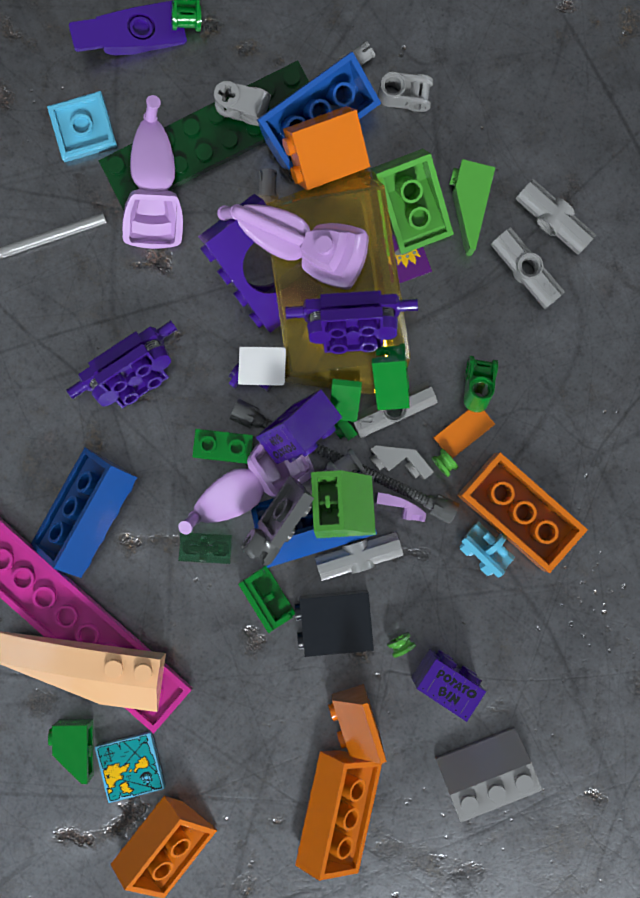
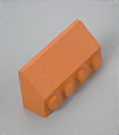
(337, 815)

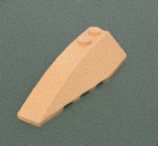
(87, 669)

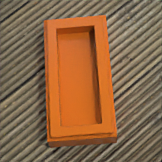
(463, 432)

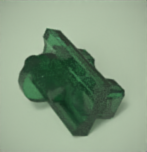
(205, 548)

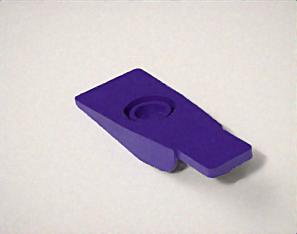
(128, 31)

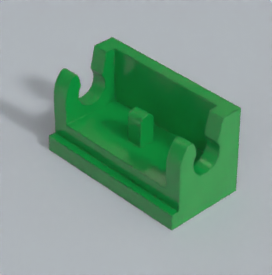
(391, 378)
(267, 598)

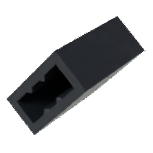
(334, 623)

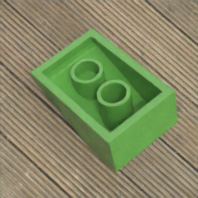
(414, 200)

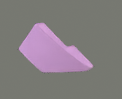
(409, 510)

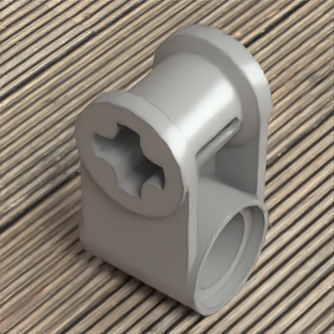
(408, 91)
(245, 102)

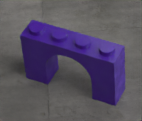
(227, 246)

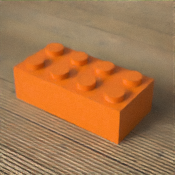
(522, 512)

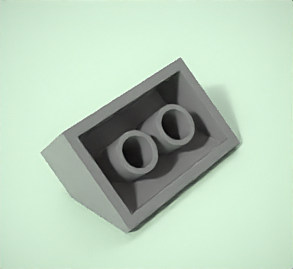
(488, 774)

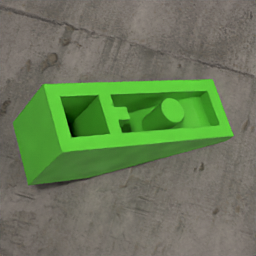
(470, 197)

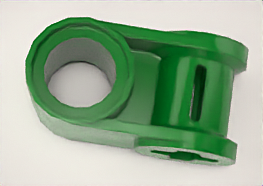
(186, 14)
(481, 379)

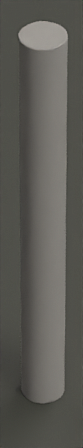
(52, 235)

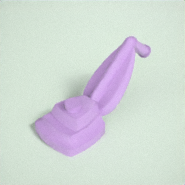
(152, 212)
(328, 252)
(243, 488)

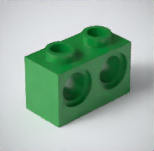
(222, 446)

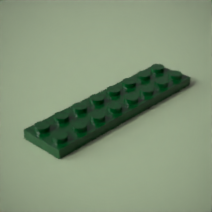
(205, 137)

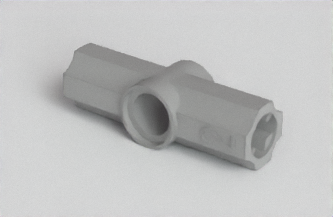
(555, 216)
(515, 253)
(373, 420)
(359, 556)

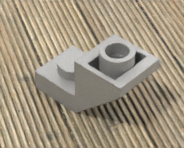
(389, 457)

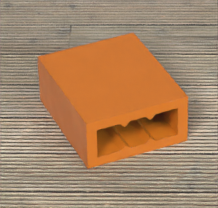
(326, 148)

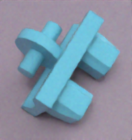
(487, 549)

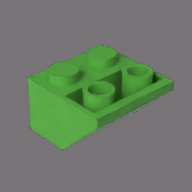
(342, 504)

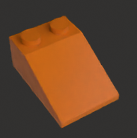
(357, 724)

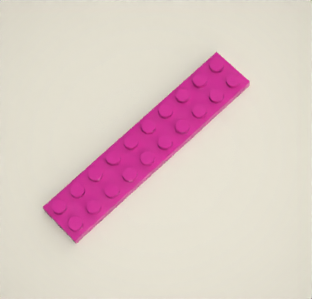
(66, 612)

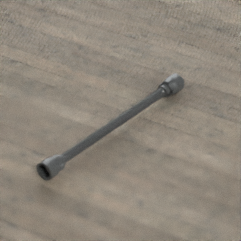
(439, 506)

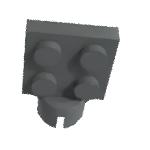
(278, 522)

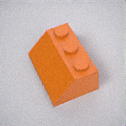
(162, 848)

